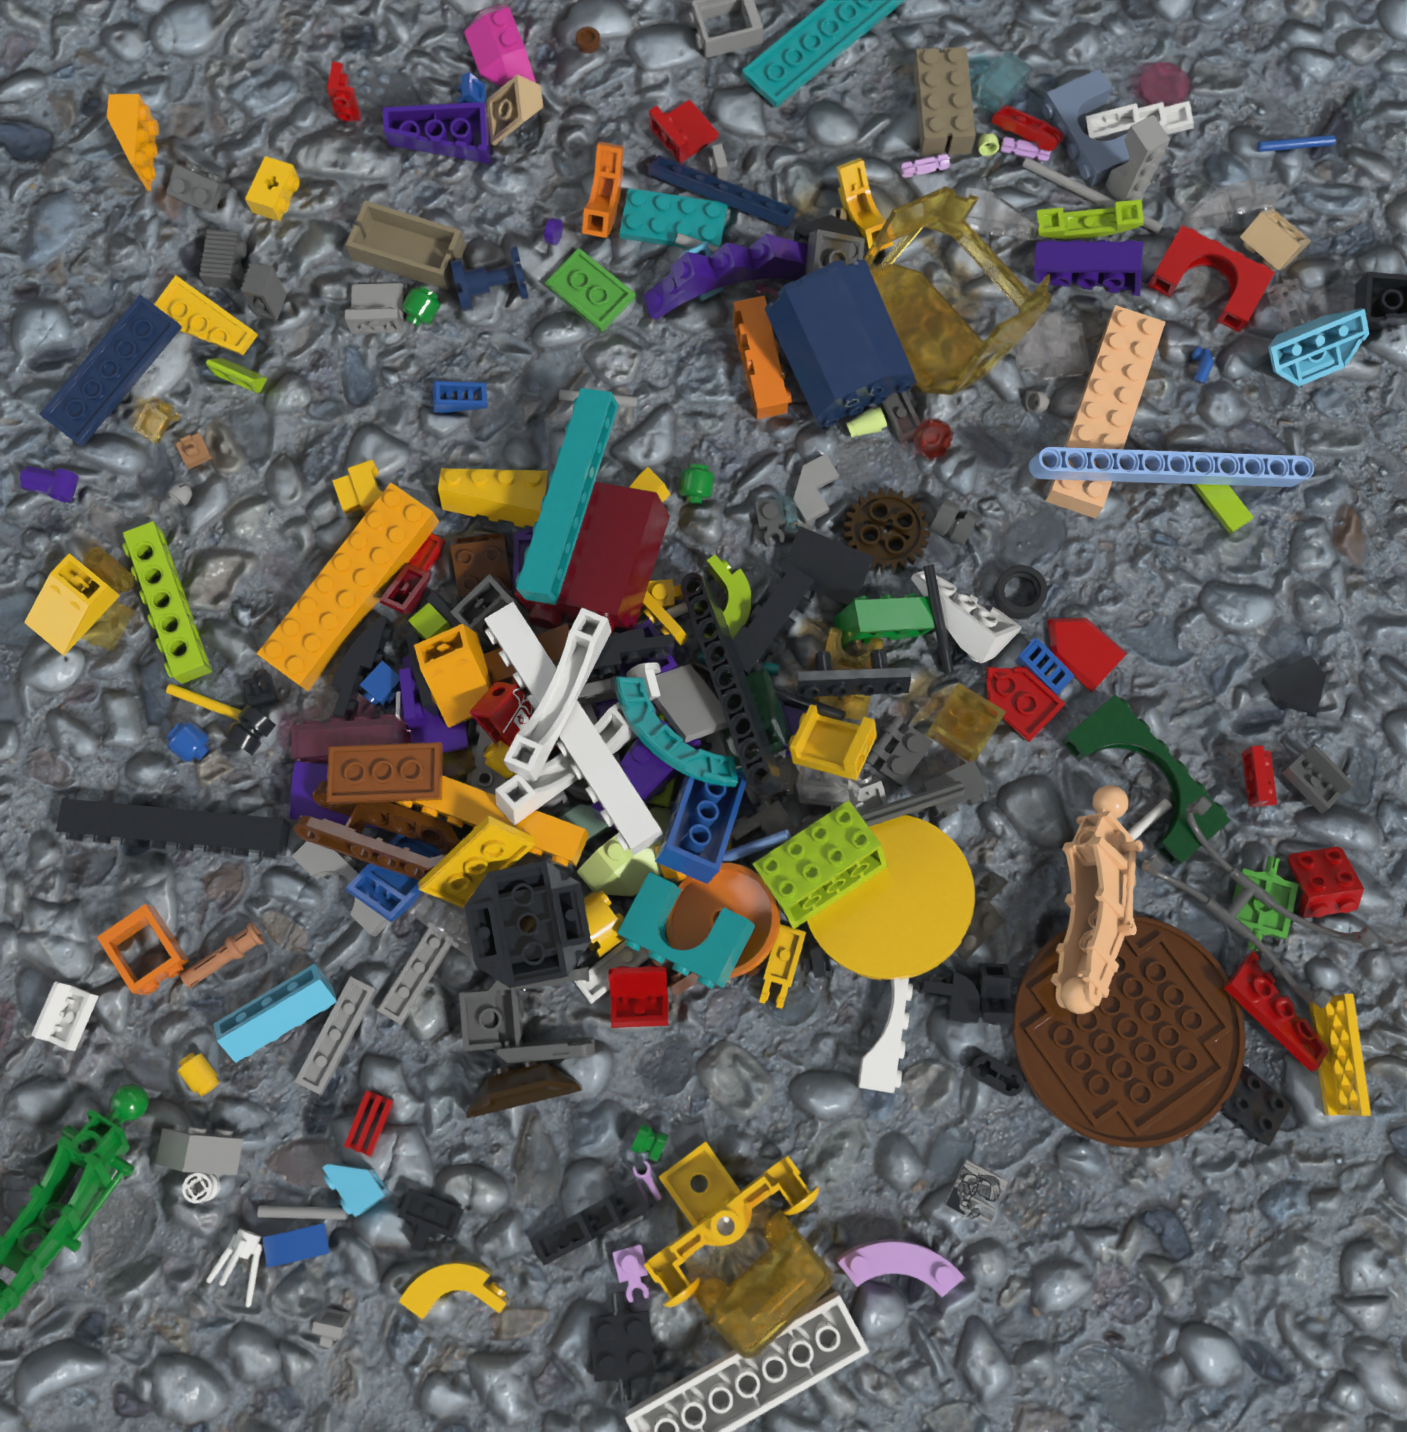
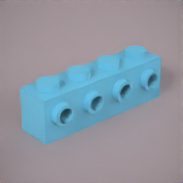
(274, 1013)

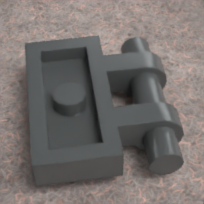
(905, 756)

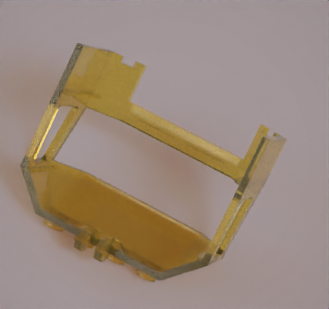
(935, 338)

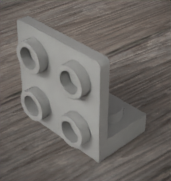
(376, 308)

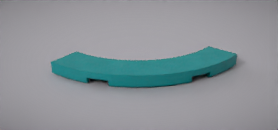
(666, 743)

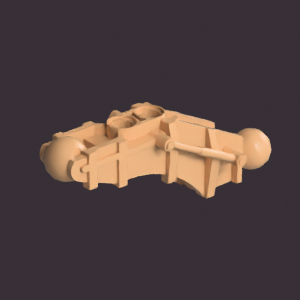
(1100, 902)

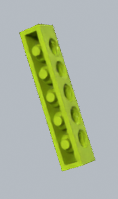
(194, 661)

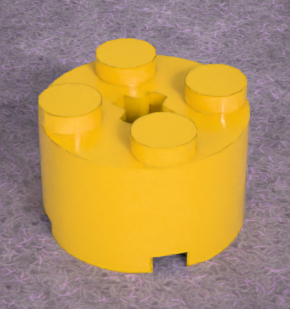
(602, 923)

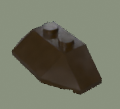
(521, 1087)

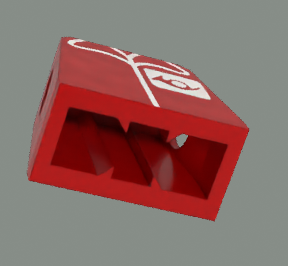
(503, 711)

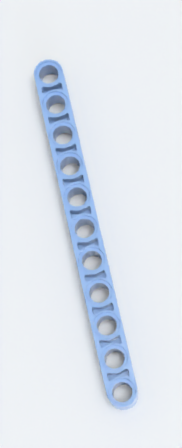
(1161, 472)

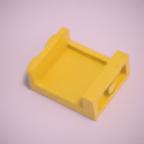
(832, 744)

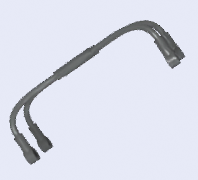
(1153, 866)

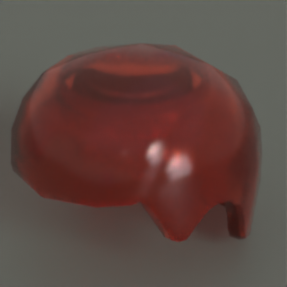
(932, 438)

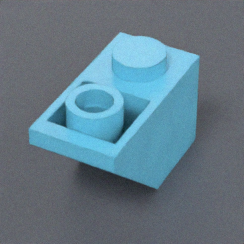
(357, 1186)

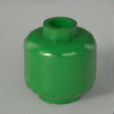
(420, 306)
(696, 483)

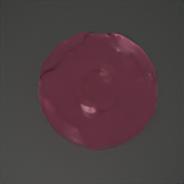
(1164, 84)

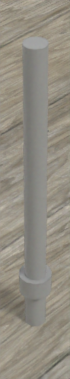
(1083, 190)

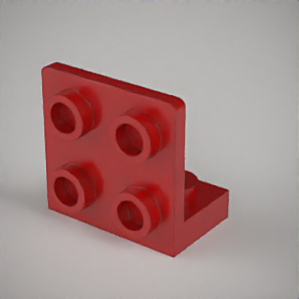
(682, 130)

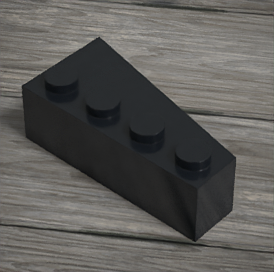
(1383, 299)

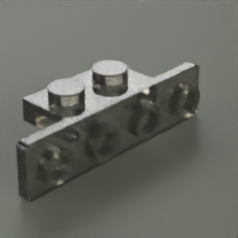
(985, 916)

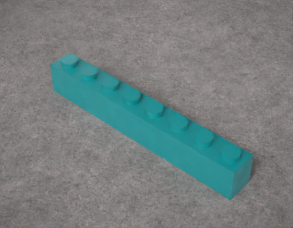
(567, 496)

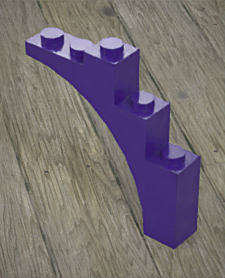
(731, 264)

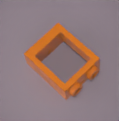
(126, 928)

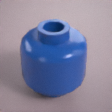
(188, 741)

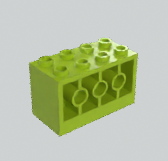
(821, 864)

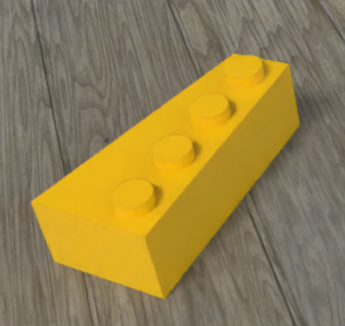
(494, 493)

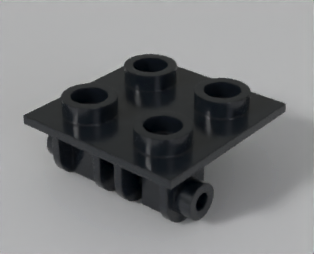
(1256, 1107)

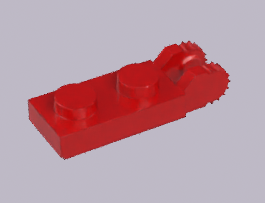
(1028, 127)

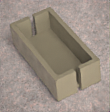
(943, 101)
(405, 244)

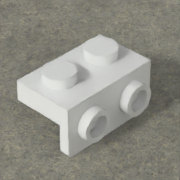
(65, 1015)

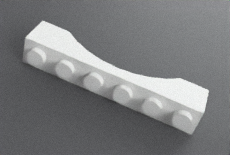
(541, 731)
(523, 796)
(880, 1063)

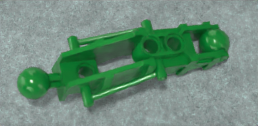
(93, 1190)

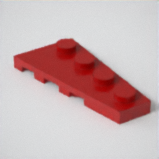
(1276, 1013)

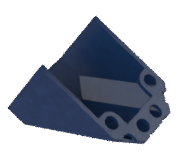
(840, 341)

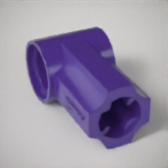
(57, 485)

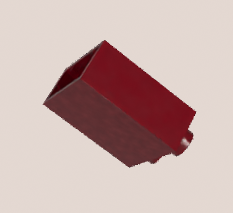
(609, 559)

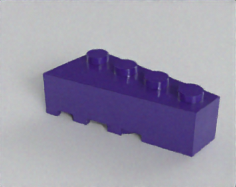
(440, 129)
(1091, 264)

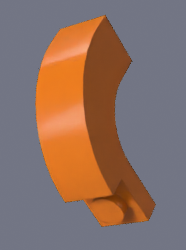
(606, 190)

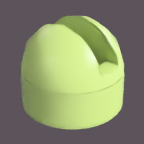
(989, 149)

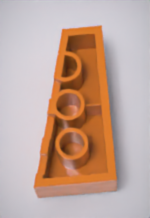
(760, 358)

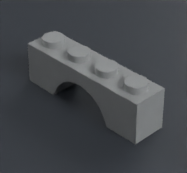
(1146, 146)
(322, 862)

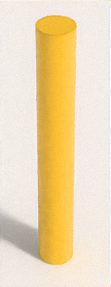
(203, 701)

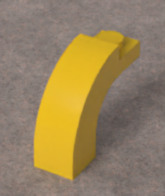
(859, 203)
(452, 1276)

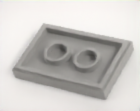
(689, 704)

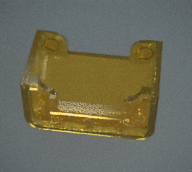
(768, 1292)

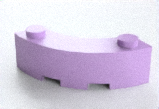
(899, 1257)

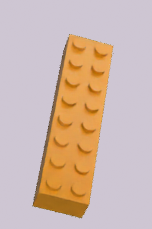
(349, 587)

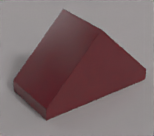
(406, 590)

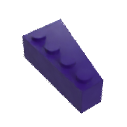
(646, 771)

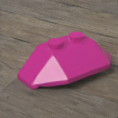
(498, 46)

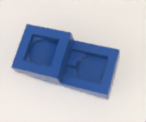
(295, 1245)

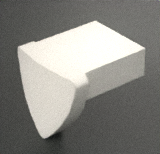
(648, 672)

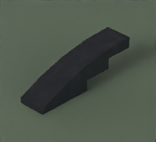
(591, 1222)

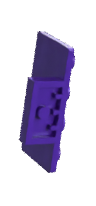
(421, 723)

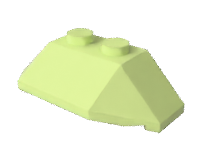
(620, 871)

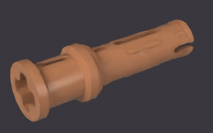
(232, 949)

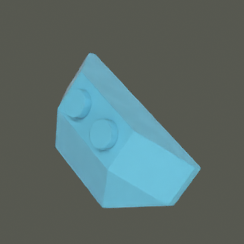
(1318, 346)

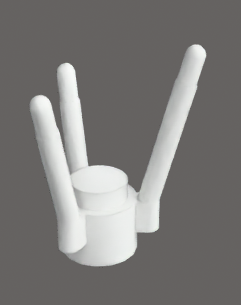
(241, 1246)

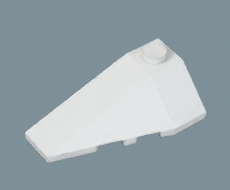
(972, 626)

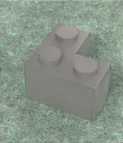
(196, 1152)

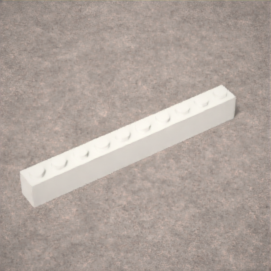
(578, 737)

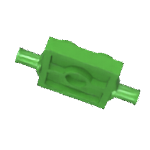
(1258, 916)

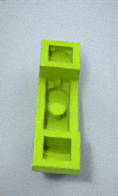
(1090, 223)

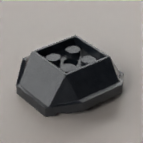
(495, 919)

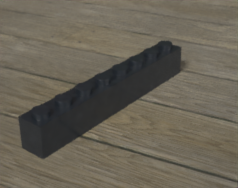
(173, 827)

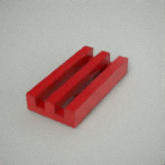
(358, 1120)

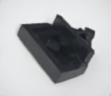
(1297, 686)

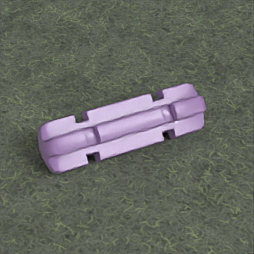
(1024, 149)
(924, 165)

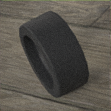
(1031, 575)

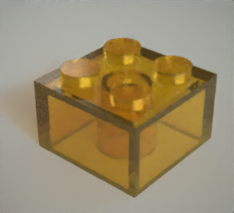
(965, 723)

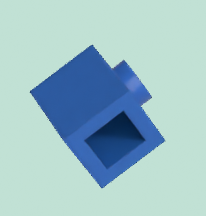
(381, 685)

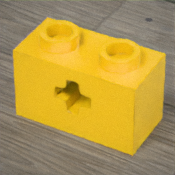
(272, 188)

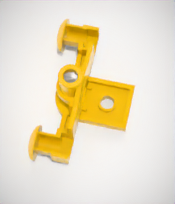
(717, 1213)

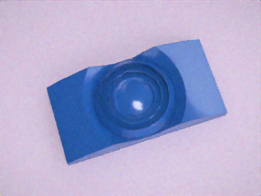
(387, 890)

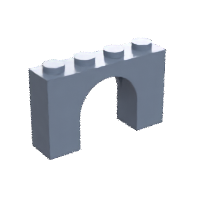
(1063, 108)

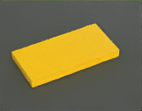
(485, 849)

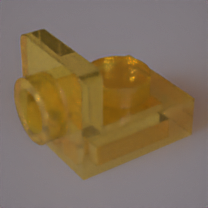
(155, 420)

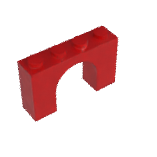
(1245, 276)

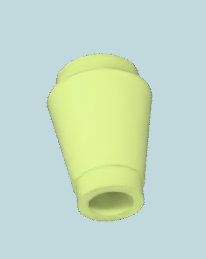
(867, 422)

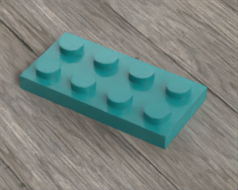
(661, 216)

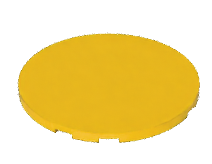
(906, 913)

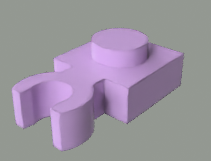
(631, 1268)

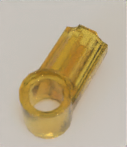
(109, 569)

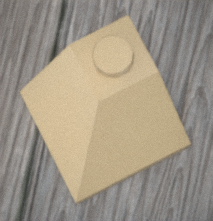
(512, 106)

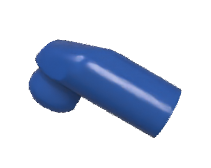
(1205, 363)

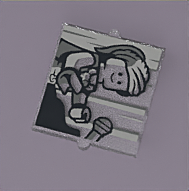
(976, 1193)

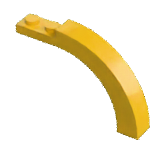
(651, 608)

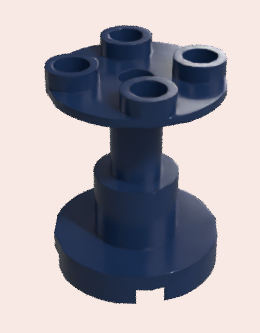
(478, 281)

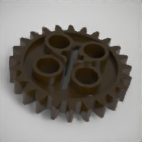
(895, 509)

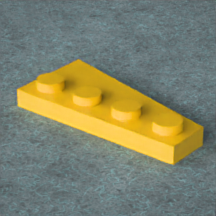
(204, 318)

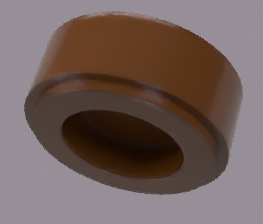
(588, 40)

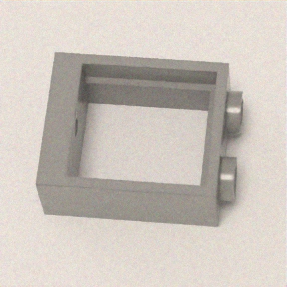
(728, 42)

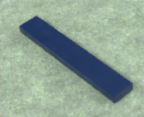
(722, 191)

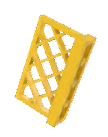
(1342, 1069)

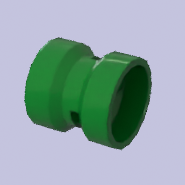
(649, 1142)

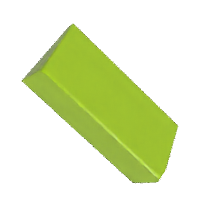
(237, 374)

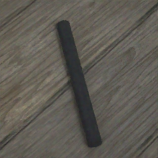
(938, 618)

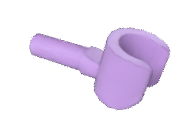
(648, 1180)

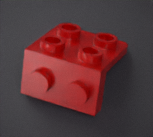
(1326, 882)
(638, 996)

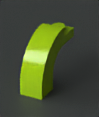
(737, 592)

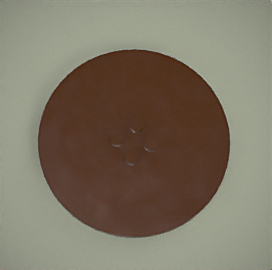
(1149, 1056)

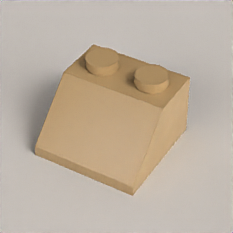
(1274, 239)

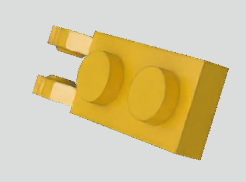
(782, 962)

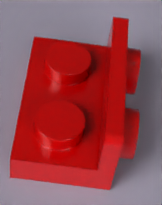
(341, 95)
(1259, 777)

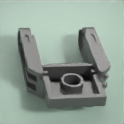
(494, 1022)

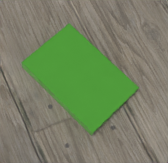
(590, 290)

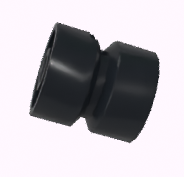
(249, 729)

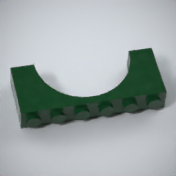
(1118, 728)

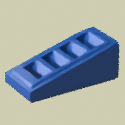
(449, 387)
(1051, 660)

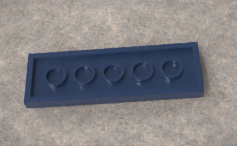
(110, 370)

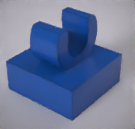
(471, 89)

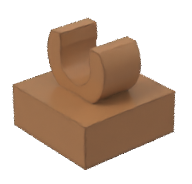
(193, 450)

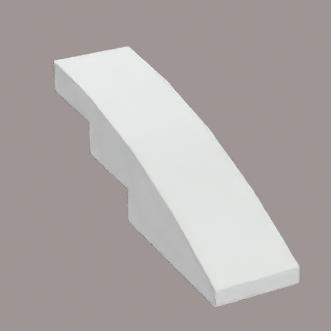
(1117, 122)

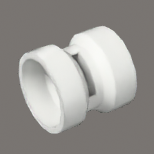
(207, 1187)

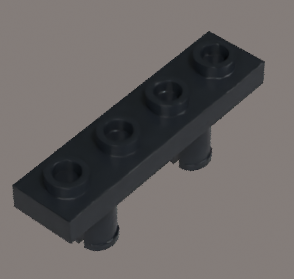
(853, 682)

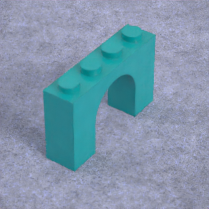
(710, 960)

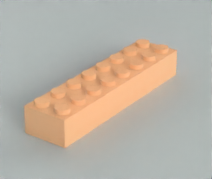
(1109, 402)

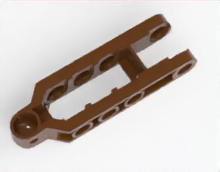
(386, 815)

